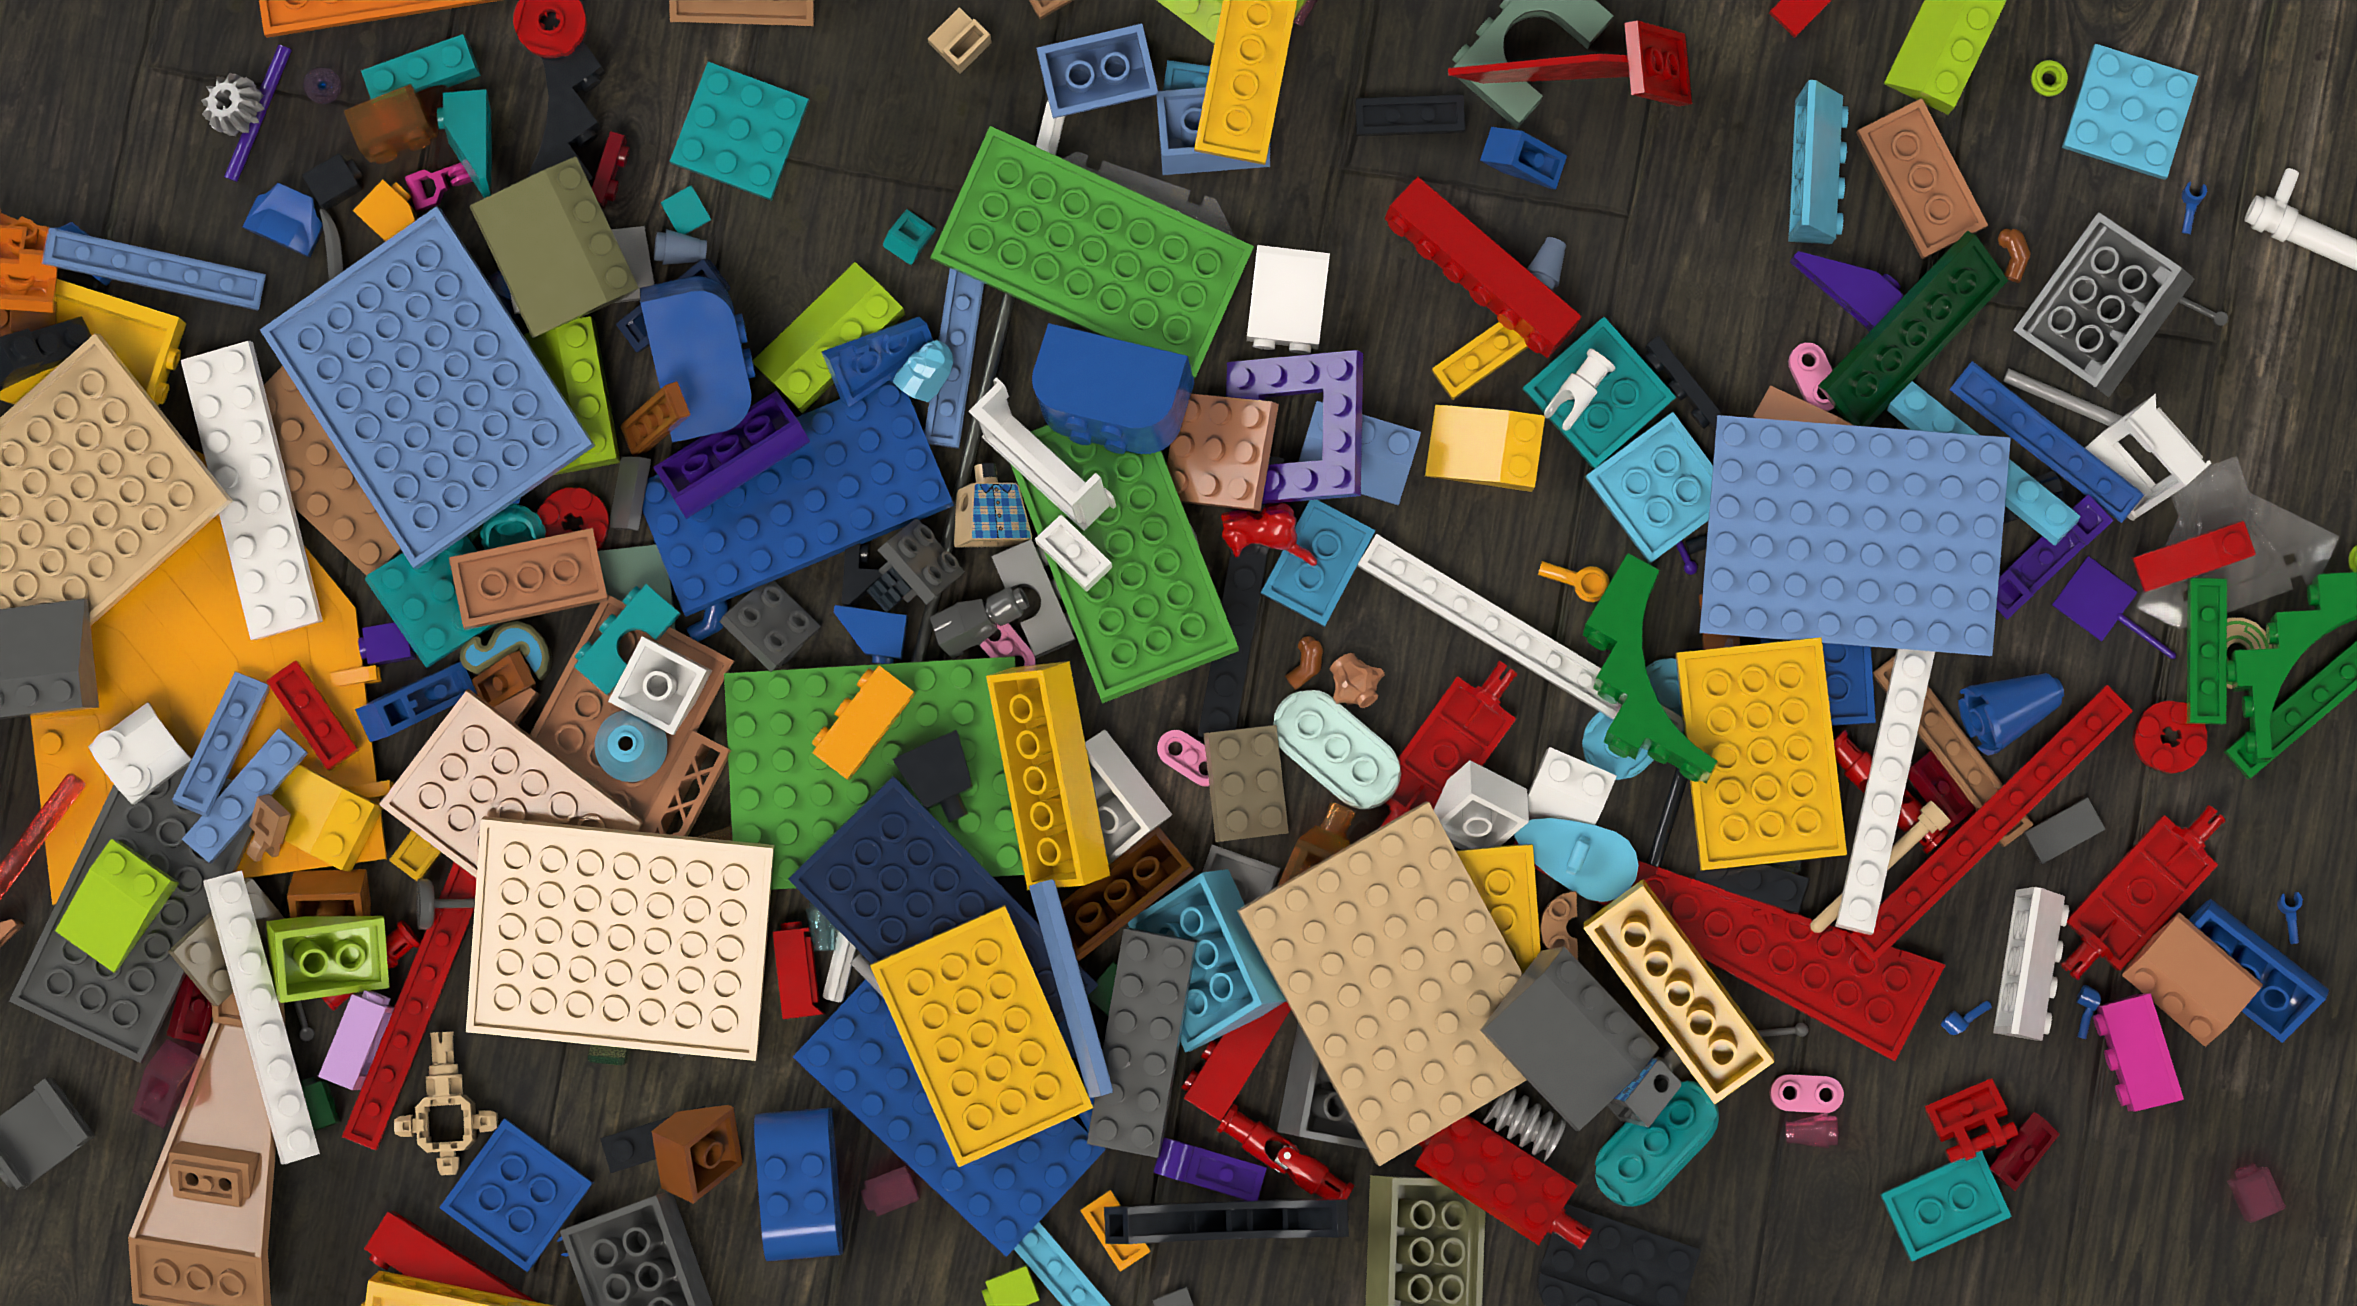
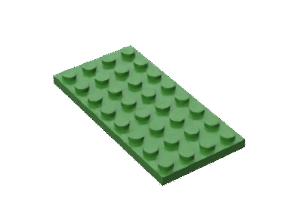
(1090, 250)
(1158, 602)

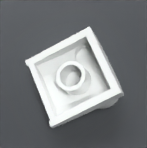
(139, 754)

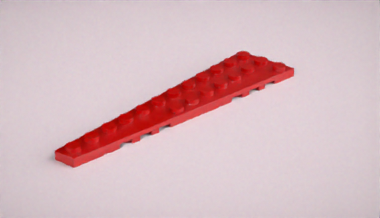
(1802, 968)

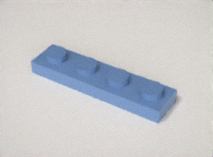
(221, 744)
(236, 803)

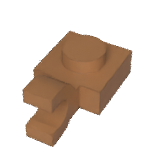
(270, 825)

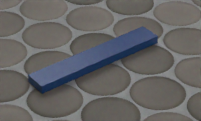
(2046, 441)

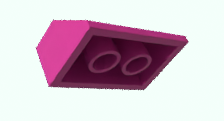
(2137, 1052)

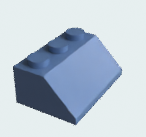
(1097, 71)
(1178, 127)
(1385, 454)

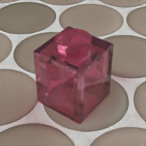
(890, 1191)
(2255, 1192)

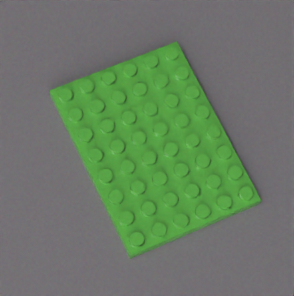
(798, 801)

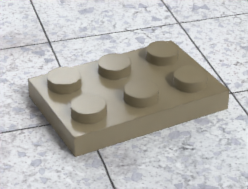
(1246, 783)
(201, 952)

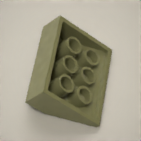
(554, 247)
(1423, 1244)

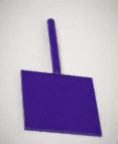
(2097, 600)

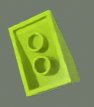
(115, 904)
(326, 956)

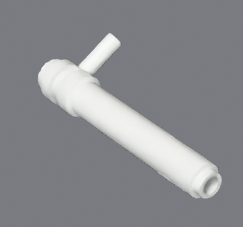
(2286, 224)

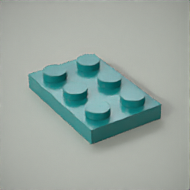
(1945, 1206)

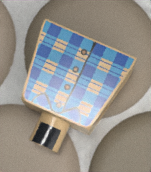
(990, 512)

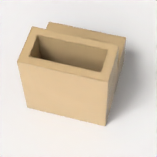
(960, 40)

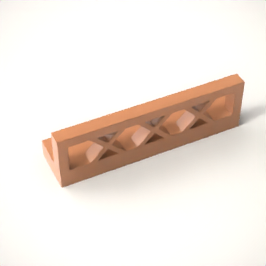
(678, 783)

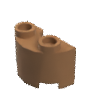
(1554, 922)

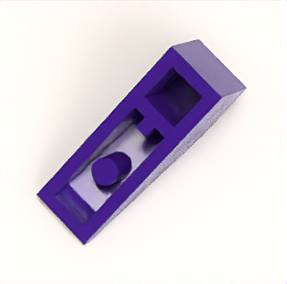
(1856, 289)

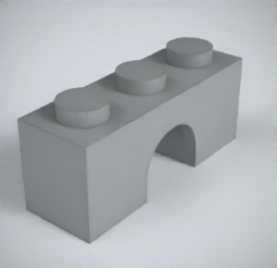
(1024, 567)

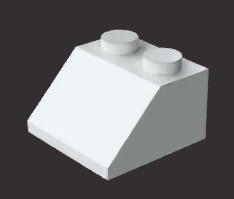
(1568, 789)
(1481, 808)

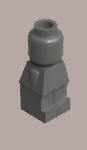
(974, 621)

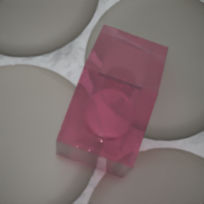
(164, 1083)

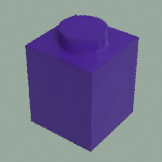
(384, 645)

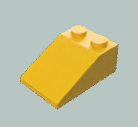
(1485, 446)
(326, 817)

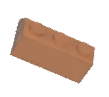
(2192, 979)

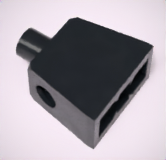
(938, 774)

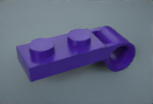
(1210, 1170)

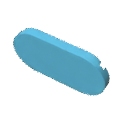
(1666, 688)

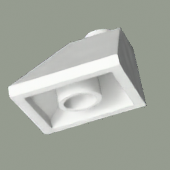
(660, 685)

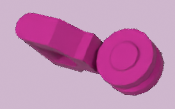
(418, 194)

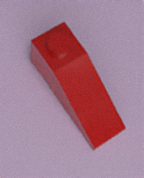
(2194, 556)

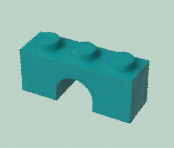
(438, 64)
(643, 612)

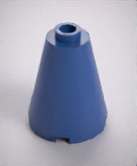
(2007, 708)

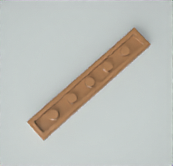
(1955, 752)

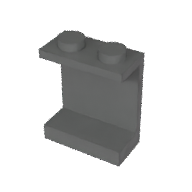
(39, 1134)

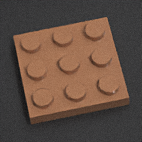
(1223, 451)

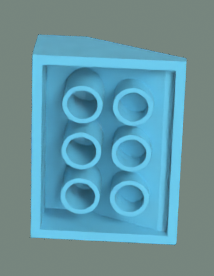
(1817, 164)
(1228, 973)

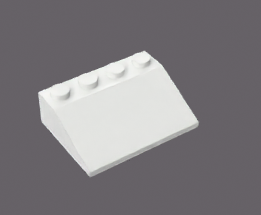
(2030, 964)

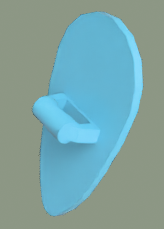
(1582, 856)

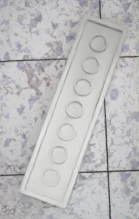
(248, 465)

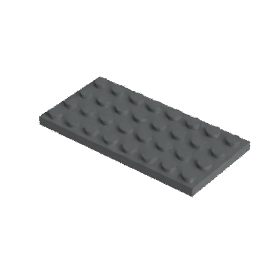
(129, 1005)

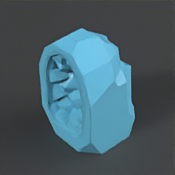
(925, 371)

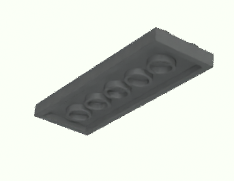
(1143, 1041)

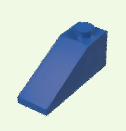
(414, 702)

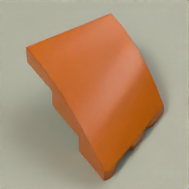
(23, 279)

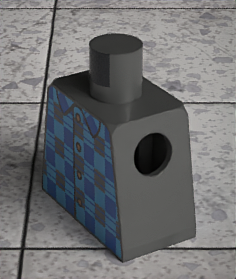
(1649, 1091)

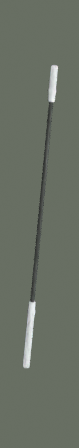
(1048, 141)

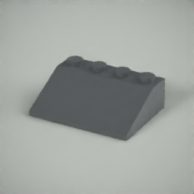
(2104, 304)
(46, 659)
(1568, 1037)
(1311, 1102)
(637, 1257)

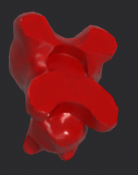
(1270, 528)

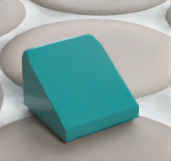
(685, 210)
(908, 237)

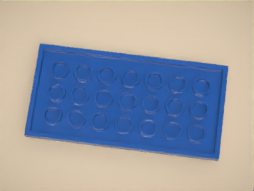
(849, 485)
(871, 1073)

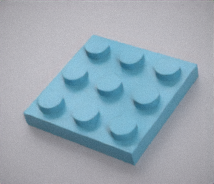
(2130, 111)
(1657, 487)

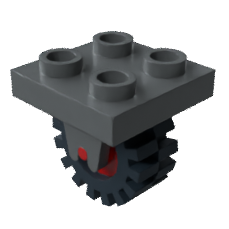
(914, 567)

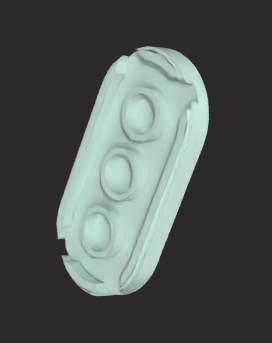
(1337, 749)

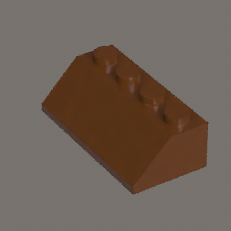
(1133, 884)

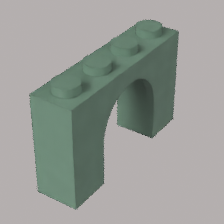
(1517, 100)

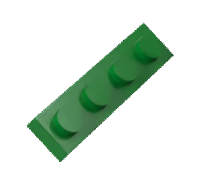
(2207, 651)

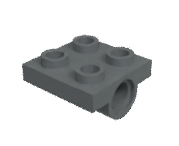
(770, 625)

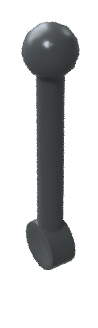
(2219, 318)
(1800, 1030)
(306, 1032)

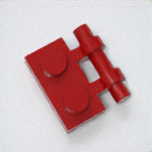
(1967, 1111)

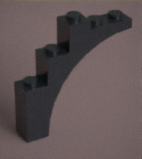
(567, 116)
(33, 352)
(1226, 1220)

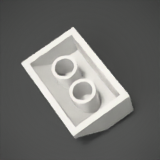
(1123, 797)

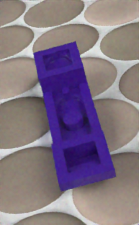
(2044, 559)

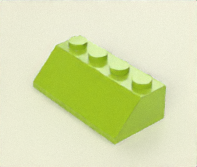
(1943, 50)
(842, 313)
(576, 366)

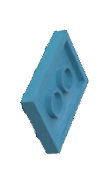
(1338, 547)

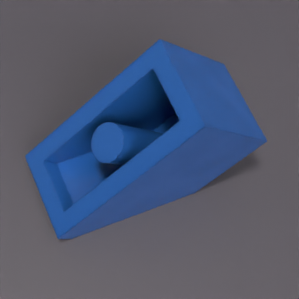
(1523, 157)
(876, 632)

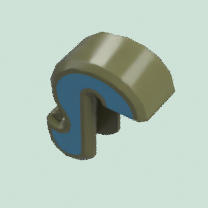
(504, 641)

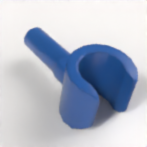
(2191, 205)
(2291, 916)
(2090, 1000)
(1955, 1023)

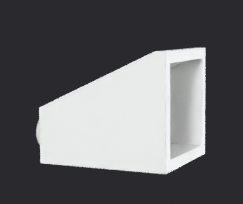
(1287, 298)

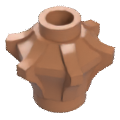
(1355, 681)

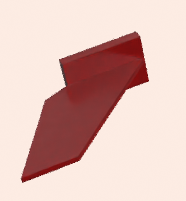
(1653, 62)

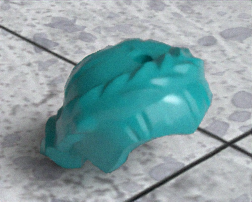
(512, 526)

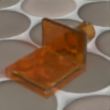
(1320, 841)

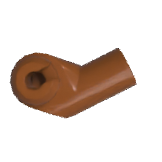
(2019, 253)
(1310, 662)

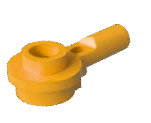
(1588, 582)

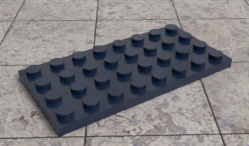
(903, 878)

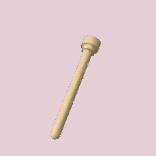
(1930, 820)

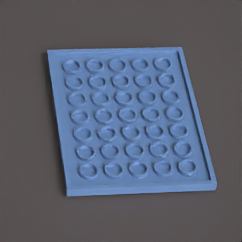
(427, 387)
(1854, 535)

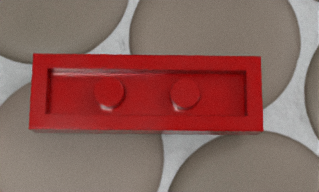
(312, 715)

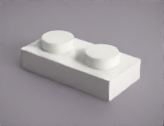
(1073, 553)

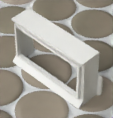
(2158, 436)
(1077, 499)

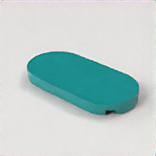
(1645, 1159)

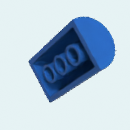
(2287, 990)

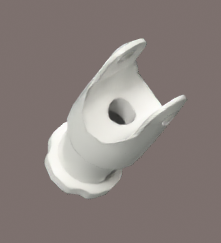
(1581, 387)

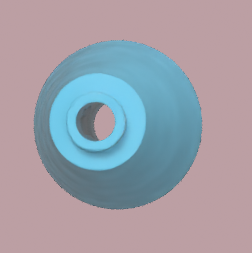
(642, 759)

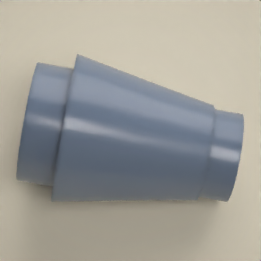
(678, 248)
(1548, 262)

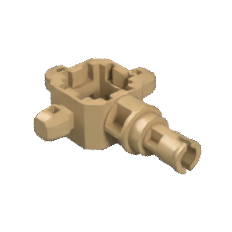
(445, 1087)

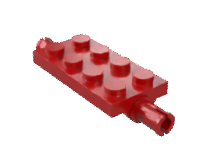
(1458, 730)
(2142, 892)
(1502, 1180)

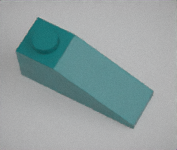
(469, 133)

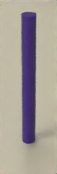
(267, 89)

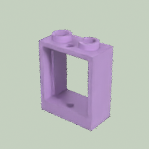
(357, 1040)

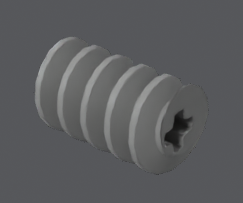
(1526, 1122)

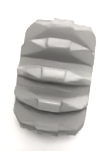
(232, 104)

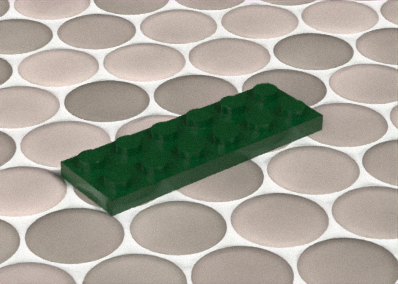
(1914, 332)

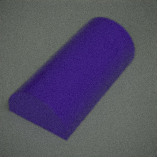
(732, 457)

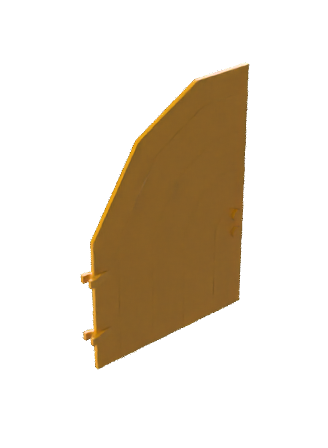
(178, 648)

